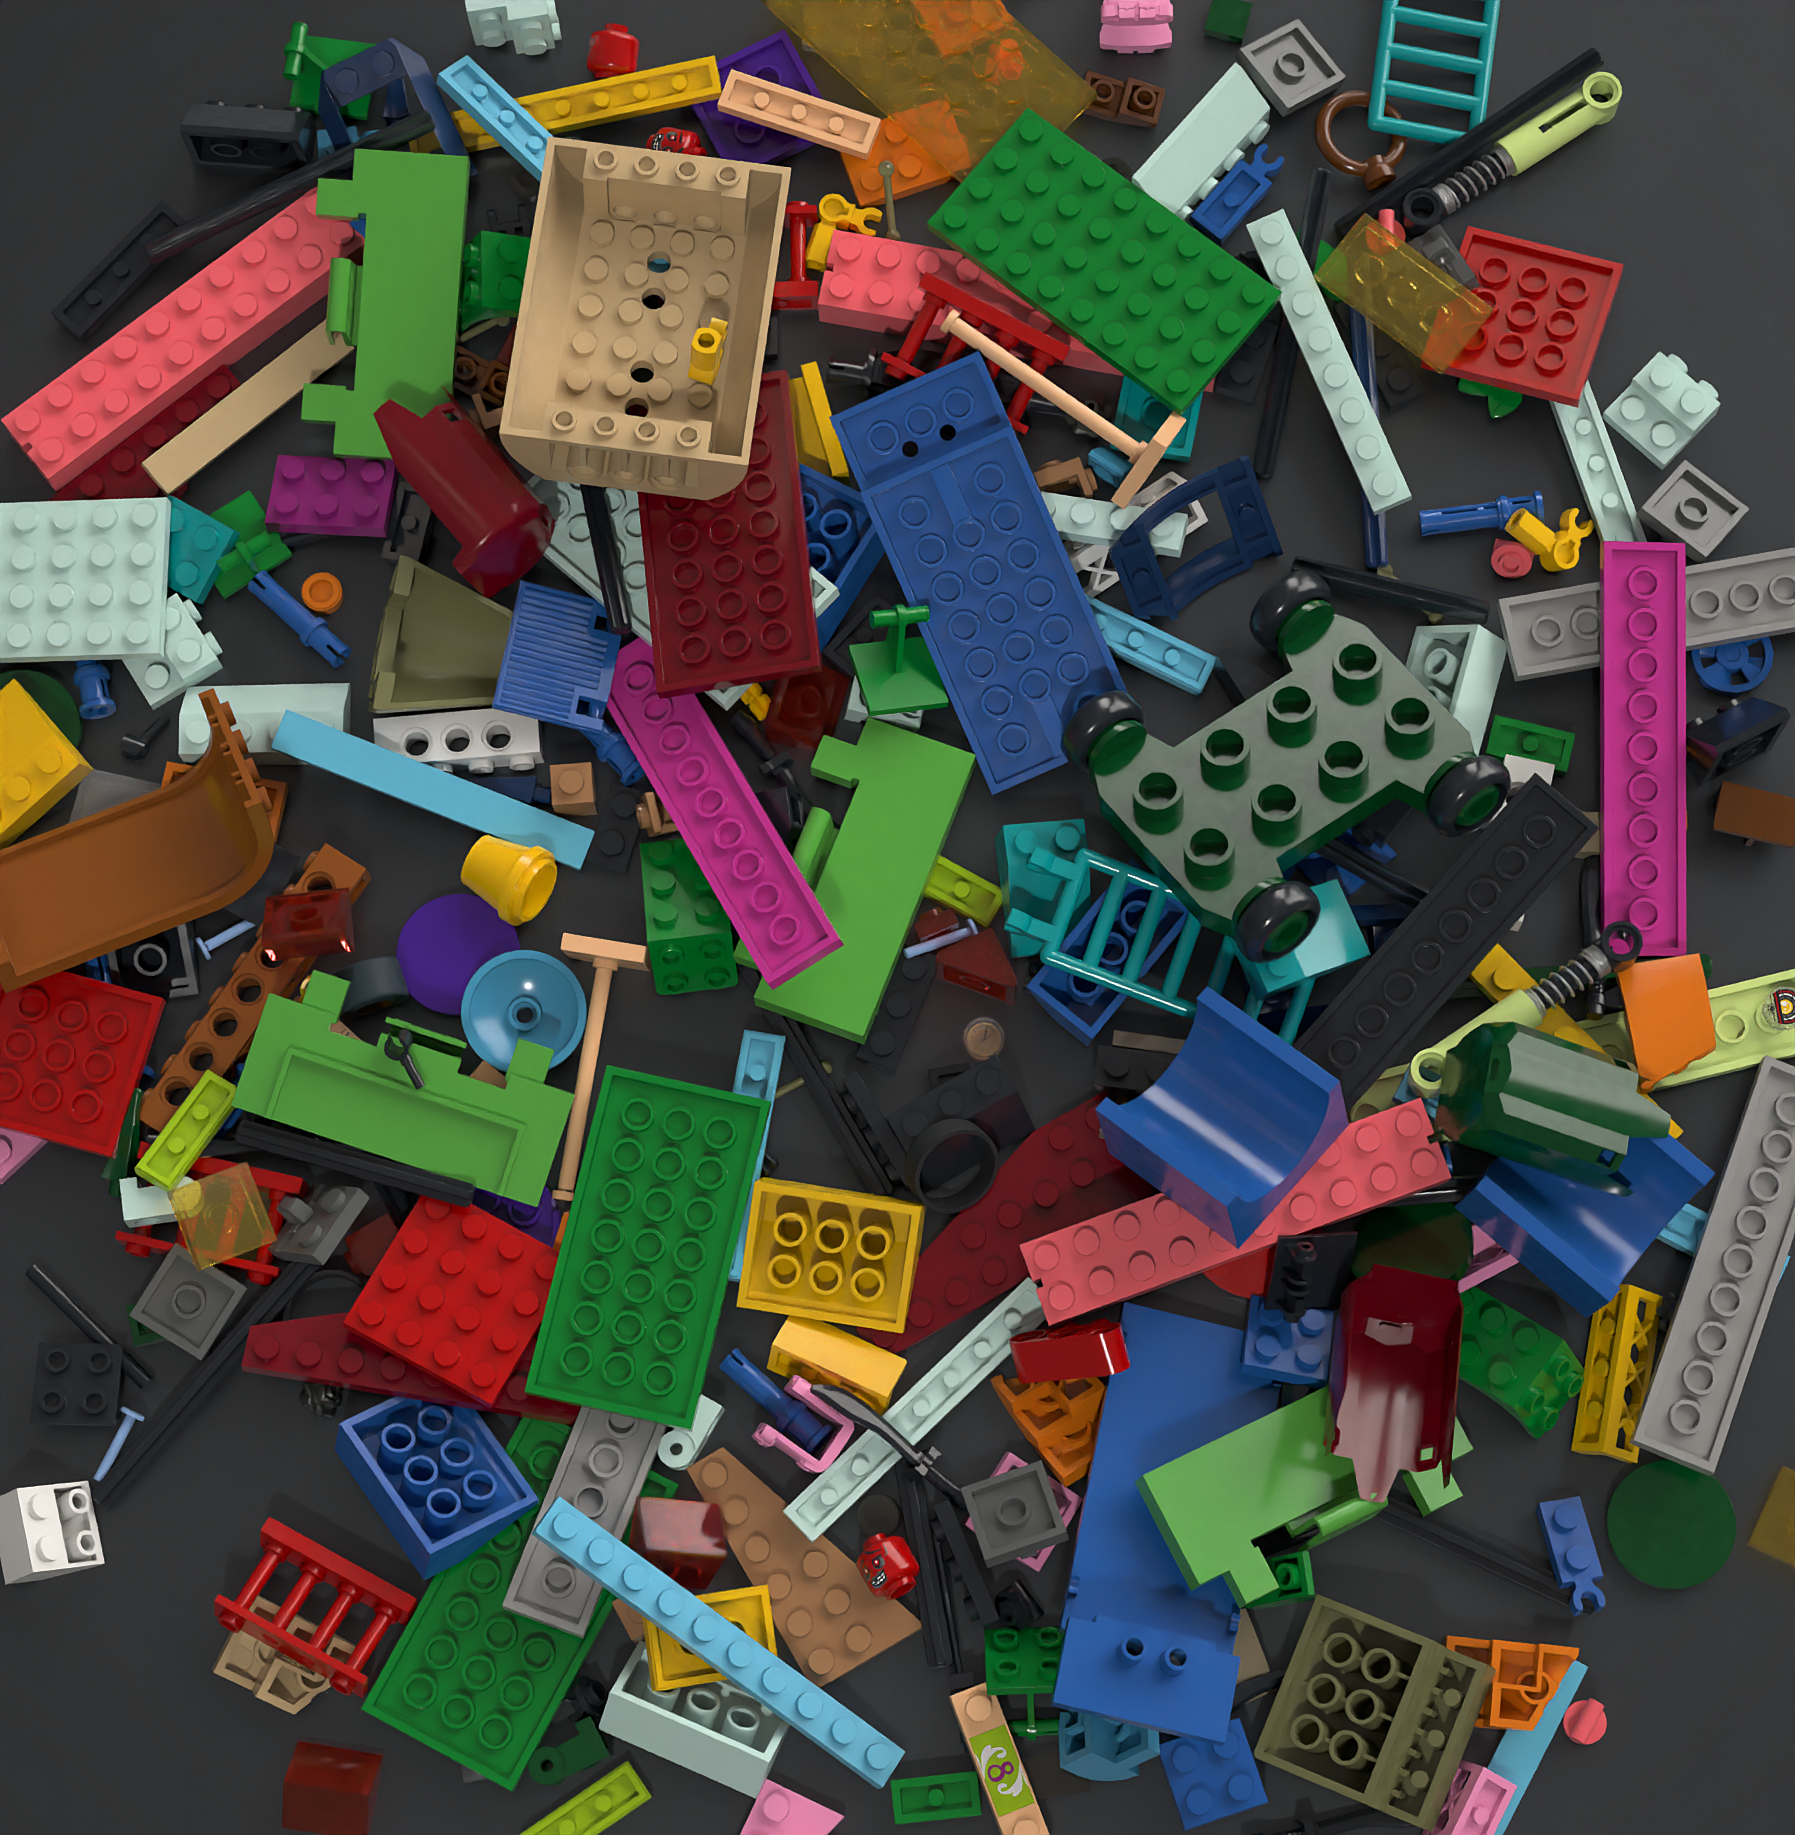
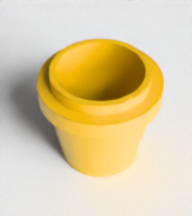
(510, 877)

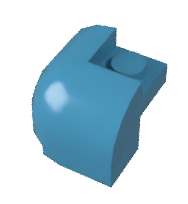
(1103, 1747)

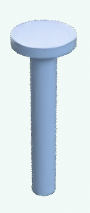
(969, 930)
(223, 937)
(117, 1442)

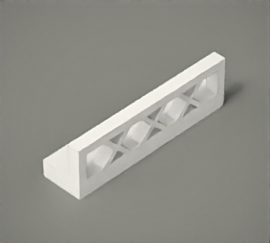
(1084, 554)

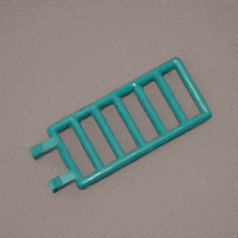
(1479, 67)
(1087, 968)

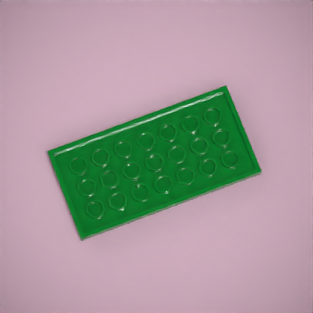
(1104, 261)
(648, 1248)
(475, 1674)

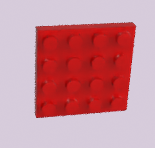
(1543, 319)
(73, 1058)
(457, 1297)

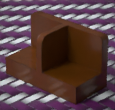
(1755, 815)

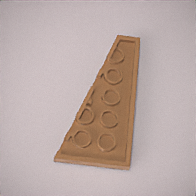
(813, 1587)

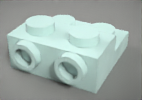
(528, 23)
(1662, 409)
(186, 660)

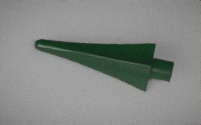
(127, 1148)

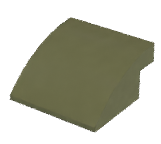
(1374, 1712)

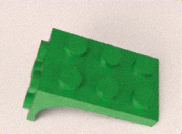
(492, 277)
(684, 922)
(1516, 1362)

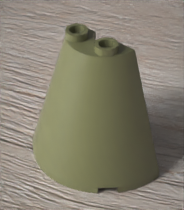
(436, 644)

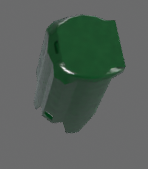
(1544, 1103)

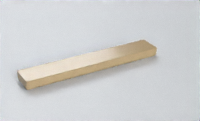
(244, 409)

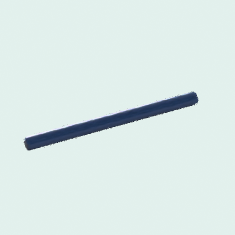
(1365, 365)

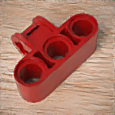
(1070, 1352)

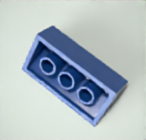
(1087, 1006)

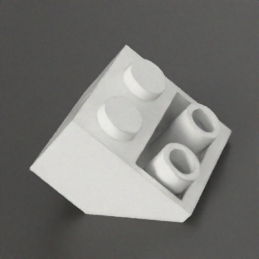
(48, 1532)

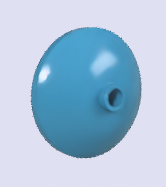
(516, 983)

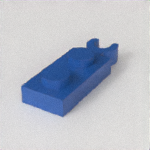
(1235, 196)
(1571, 1551)

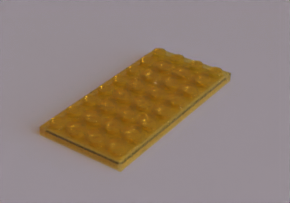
(941, 69)

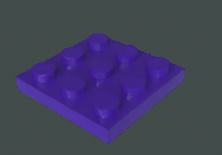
(742, 140)

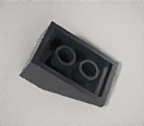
(1732, 737)
(159, 964)

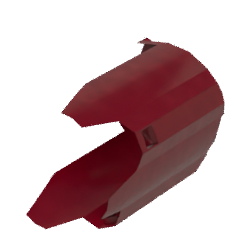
(470, 491)
(1399, 1403)

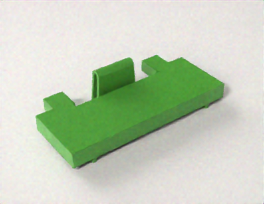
(404, 297)
(869, 870)
(364, 1099)
(1268, 1478)

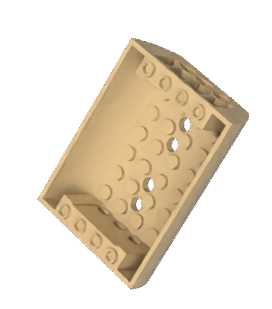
(586, 329)

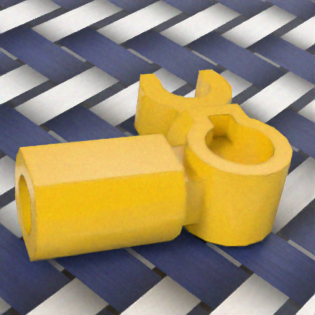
(836, 214)
(707, 351)
(1556, 550)

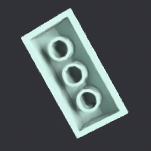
(1205, 144)
(1460, 670)
(259, 715)
(699, 1726)

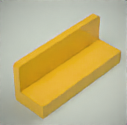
(815, 434)
(835, 1358)

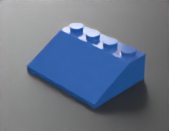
(840, 543)
(433, 1478)

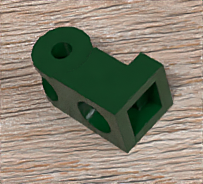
(558, 1764)

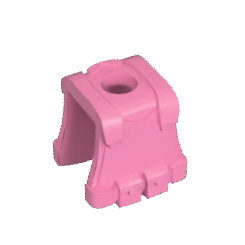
(1136, 25)
(767, 1436)

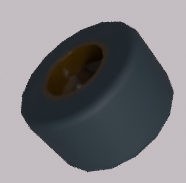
(374, 987)

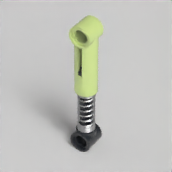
(1516, 151)
(1532, 1004)

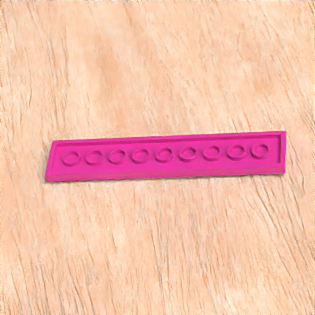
(1643, 743)
(720, 821)

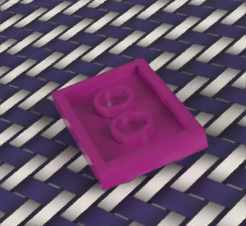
(331, 496)

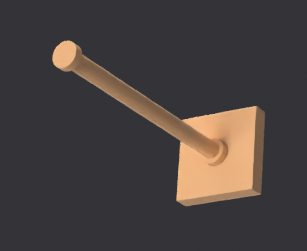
(1142, 455)
(606, 958)

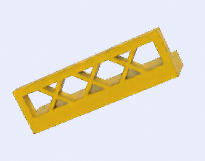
(1611, 1369)

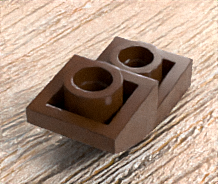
(1124, 102)
(482, 377)

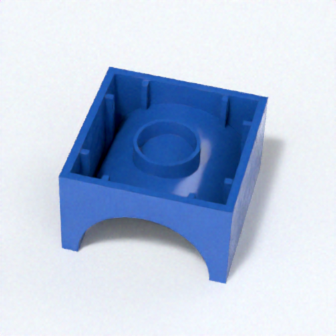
(1228, 1121)
(1582, 1236)

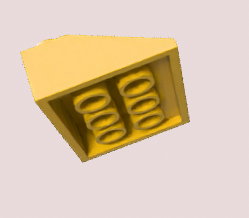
(35, 763)
(831, 1254)

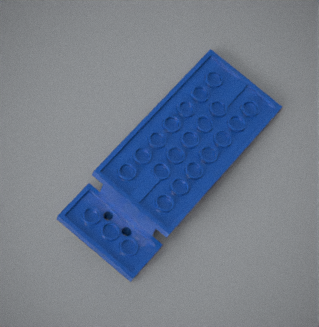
(985, 560)
(1122, 1575)

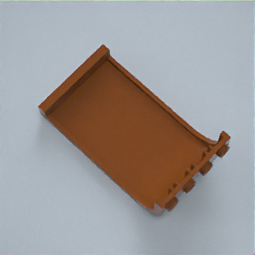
(137, 863)

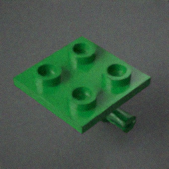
(308, 58)
(254, 548)
(898, 671)
(1024, 1664)

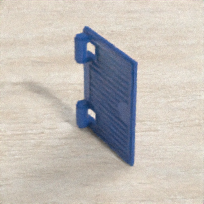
(556, 659)

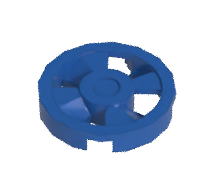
(1730, 660)

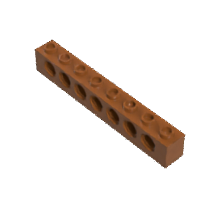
(226, 1003)

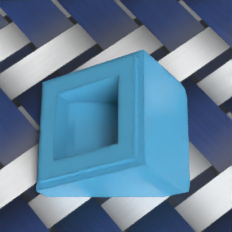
(1109, 465)

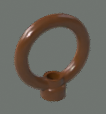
(1376, 170)

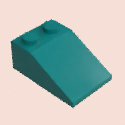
(1035, 892)
(1330, 946)

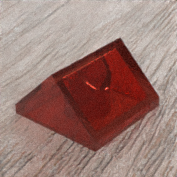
(805, 709)
(308, 924)
(979, 967)
(679, 1538)
(330, 1790)

